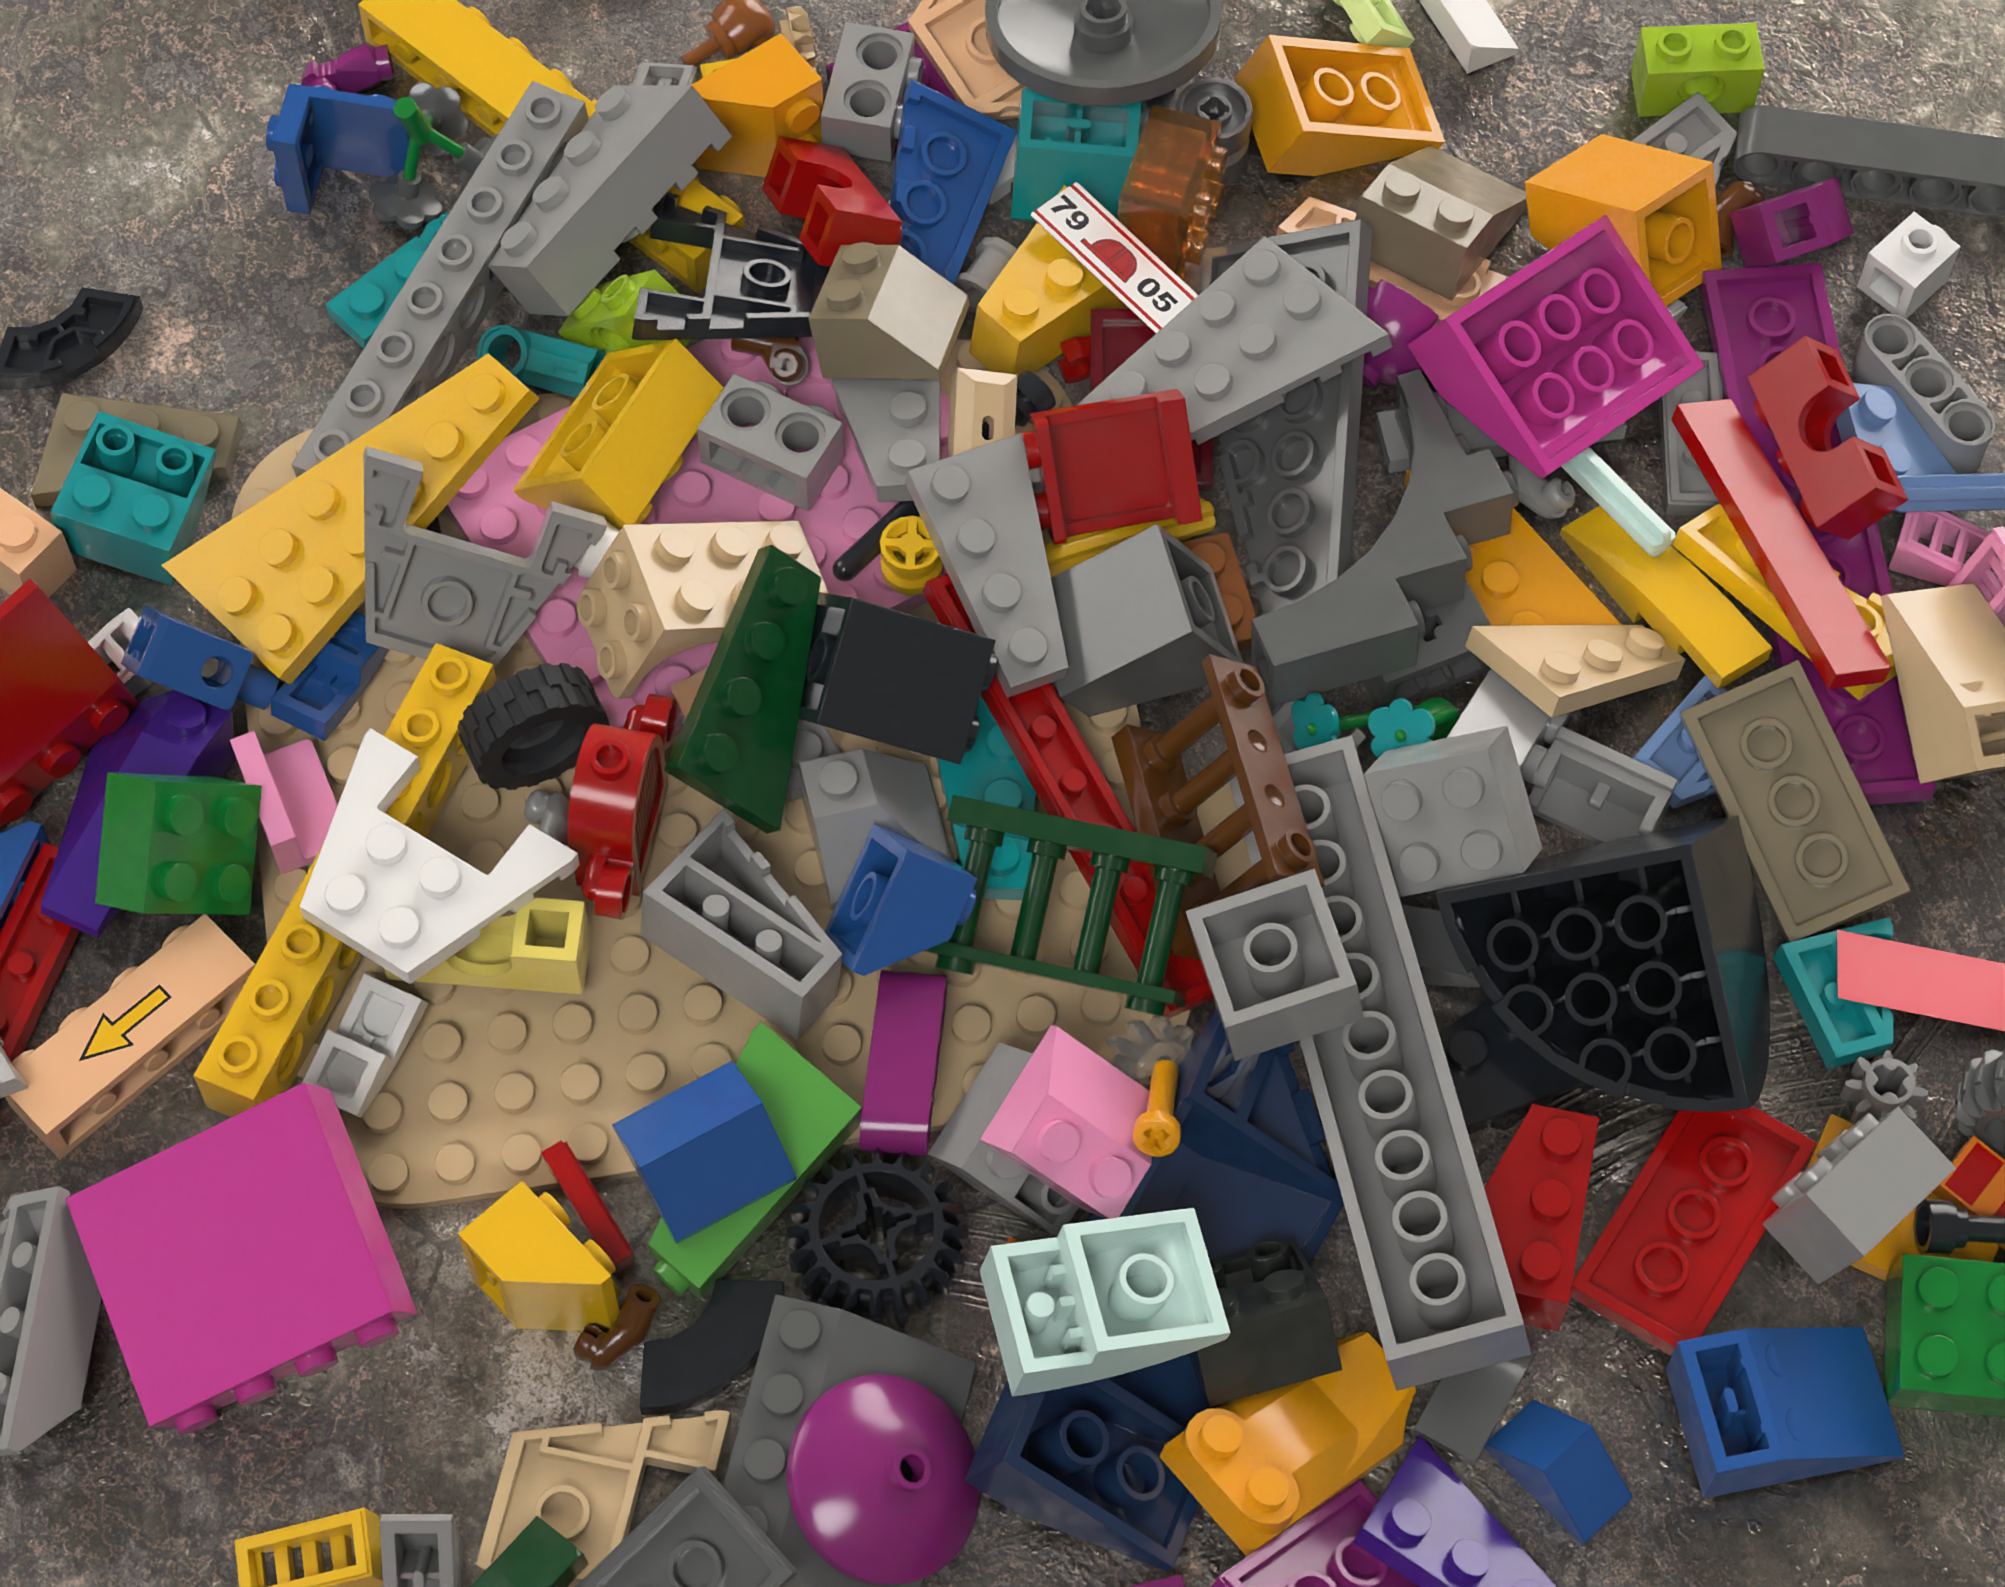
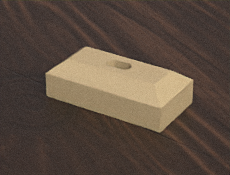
(979, 398)

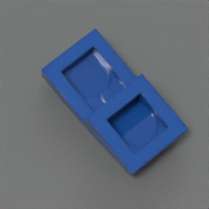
(330, 681)

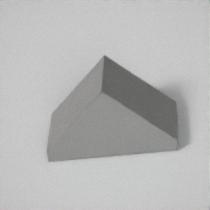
(421, 1550)

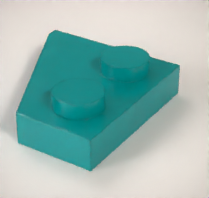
(1838, 1026)

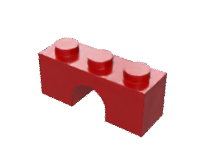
(832, 197)
(1799, 401)

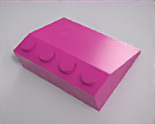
(1559, 351)

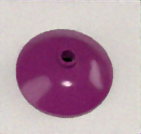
(851, 1487)

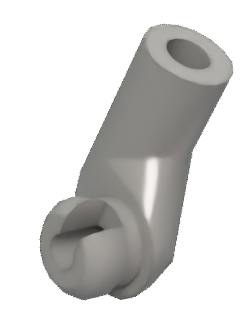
(1543, 497)
(549, 812)

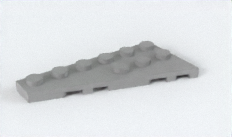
(1246, 344)

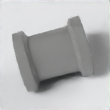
(991, 259)

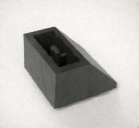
(1275, 1324)

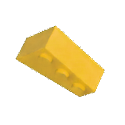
(1036, 306)

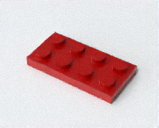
(1690, 1223)

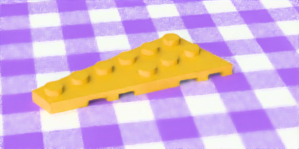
(295, 560)

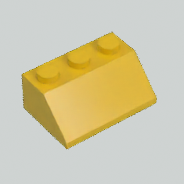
(623, 434)

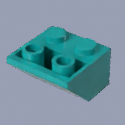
(1069, 145)
(133, 496)

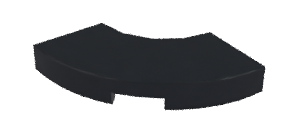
(68, 343)
(710, 1352)

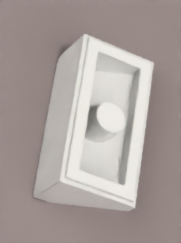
(1471, 31)

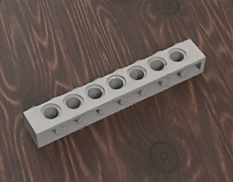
(451, 282)

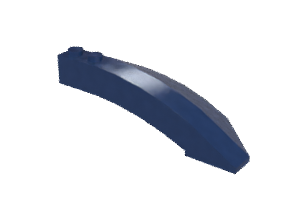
(1092, 1449)

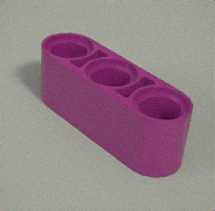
(903, 1062)

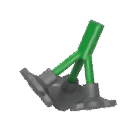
(432, 122)

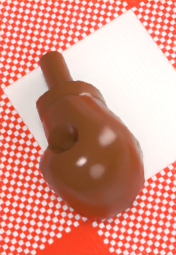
(733, 30)

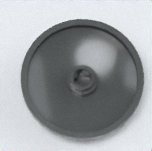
(1103, 47)

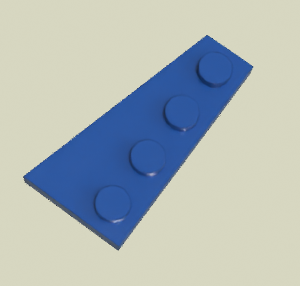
(944, 175)

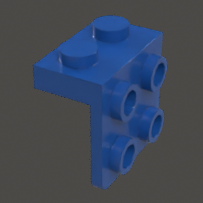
(332, 131)

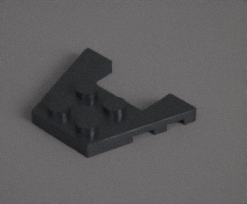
(754, 285)

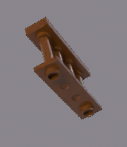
(1168, 803)

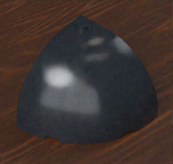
(1630, 964)

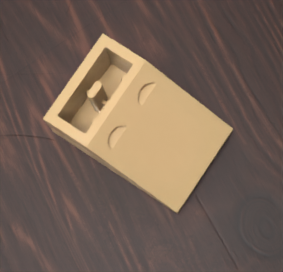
(1949, 679)

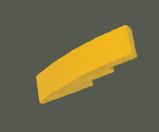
(1669, 597)

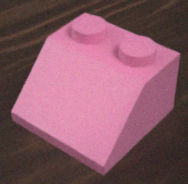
(1074, 1125)

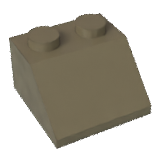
(885, 316)

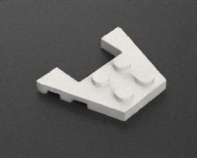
(401, 893)

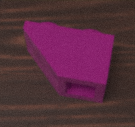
(1791, 224)

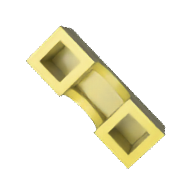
(531, 950)

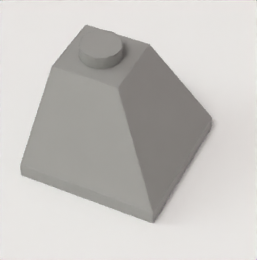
(854, 791)

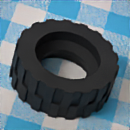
(530, 725)

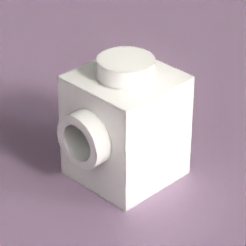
(1908, 265)

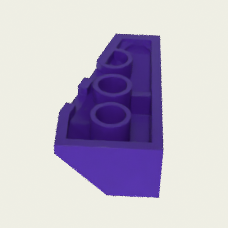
(160, 738)

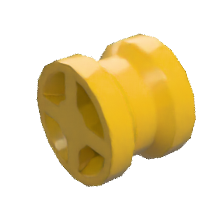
(906, 540)

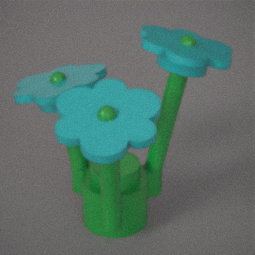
(1393, 726)

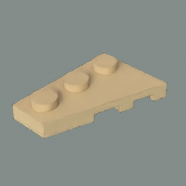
(1575, 664)

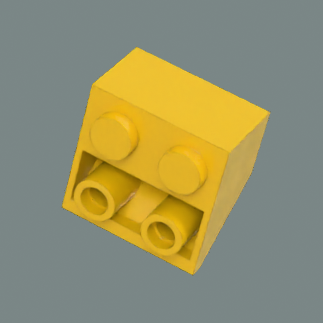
(537, 1267)

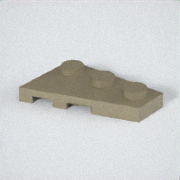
(78, 412)

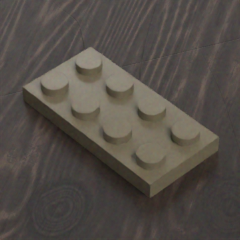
(1795, 802)

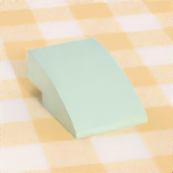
(1102, 1299)

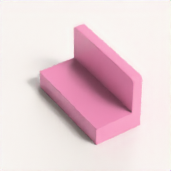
(294, 798)

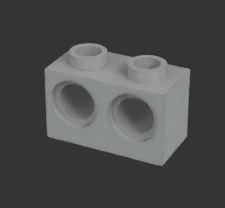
(863, 90)
(764, 452)

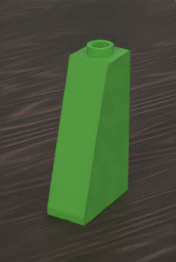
(811, 1123)

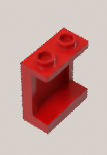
(1113, 464)

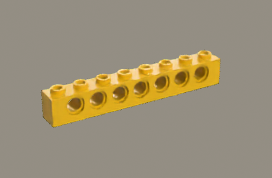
(303, 965)

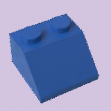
(898, 902)

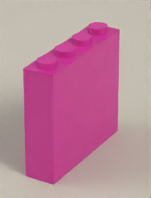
(241, 1259)

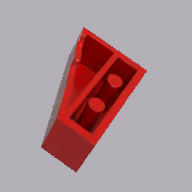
(1540, 1206)

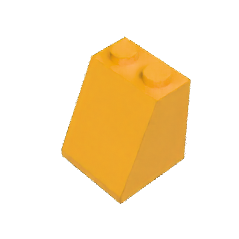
(1653, 198)

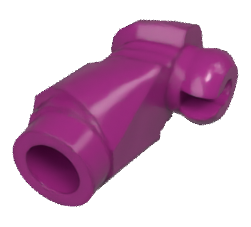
(353, 70)

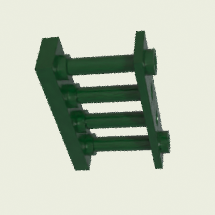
(1110, 855)

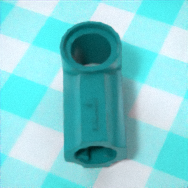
(544, 359)

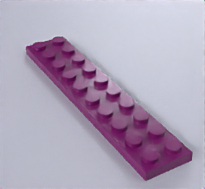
(1749, 322)

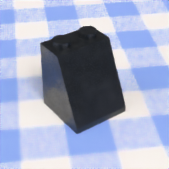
(895, 677)

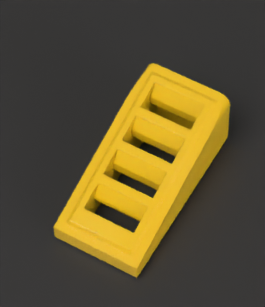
(338, 1530)

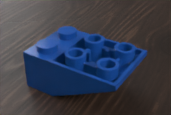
(1780, 1406)

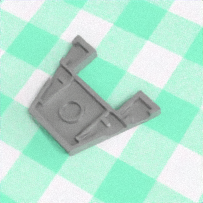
(450, 590)

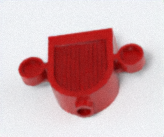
(619, 803)

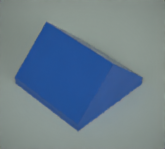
(705, 1151)

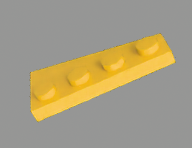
(1719, 552)

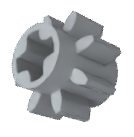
(1880, 1077)

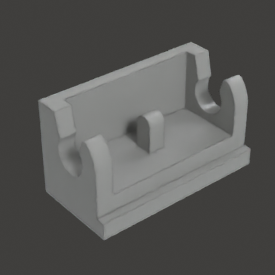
(1598, 790)

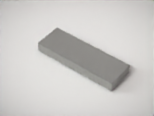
(1684, 484)

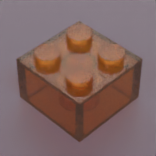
(1174, 187)

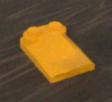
(1294, 1447)

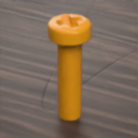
(1157, 1130)

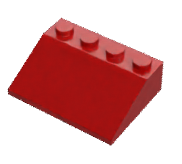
(52, 698)

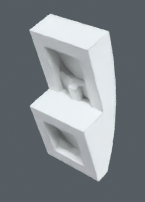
(366, 1044)

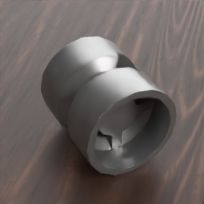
(1225, 103)

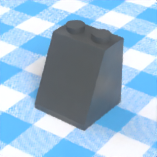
(1139, 623)

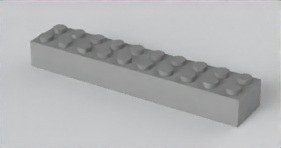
(1394, 1109)

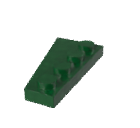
(749, 702)

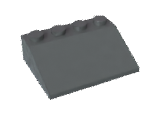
(801, 1358)

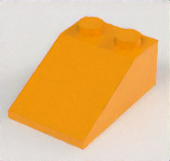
(1335, 105)

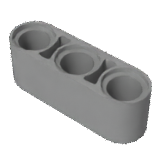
(1916, 369)

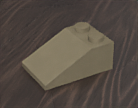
(1437, 218)

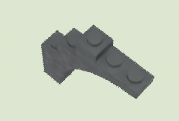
(1372, 612)

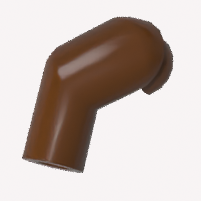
(1733, 197)
(628, 1331)

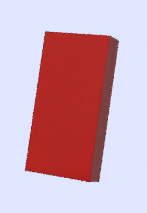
(588, 1205)

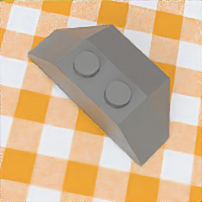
(44, 1316)

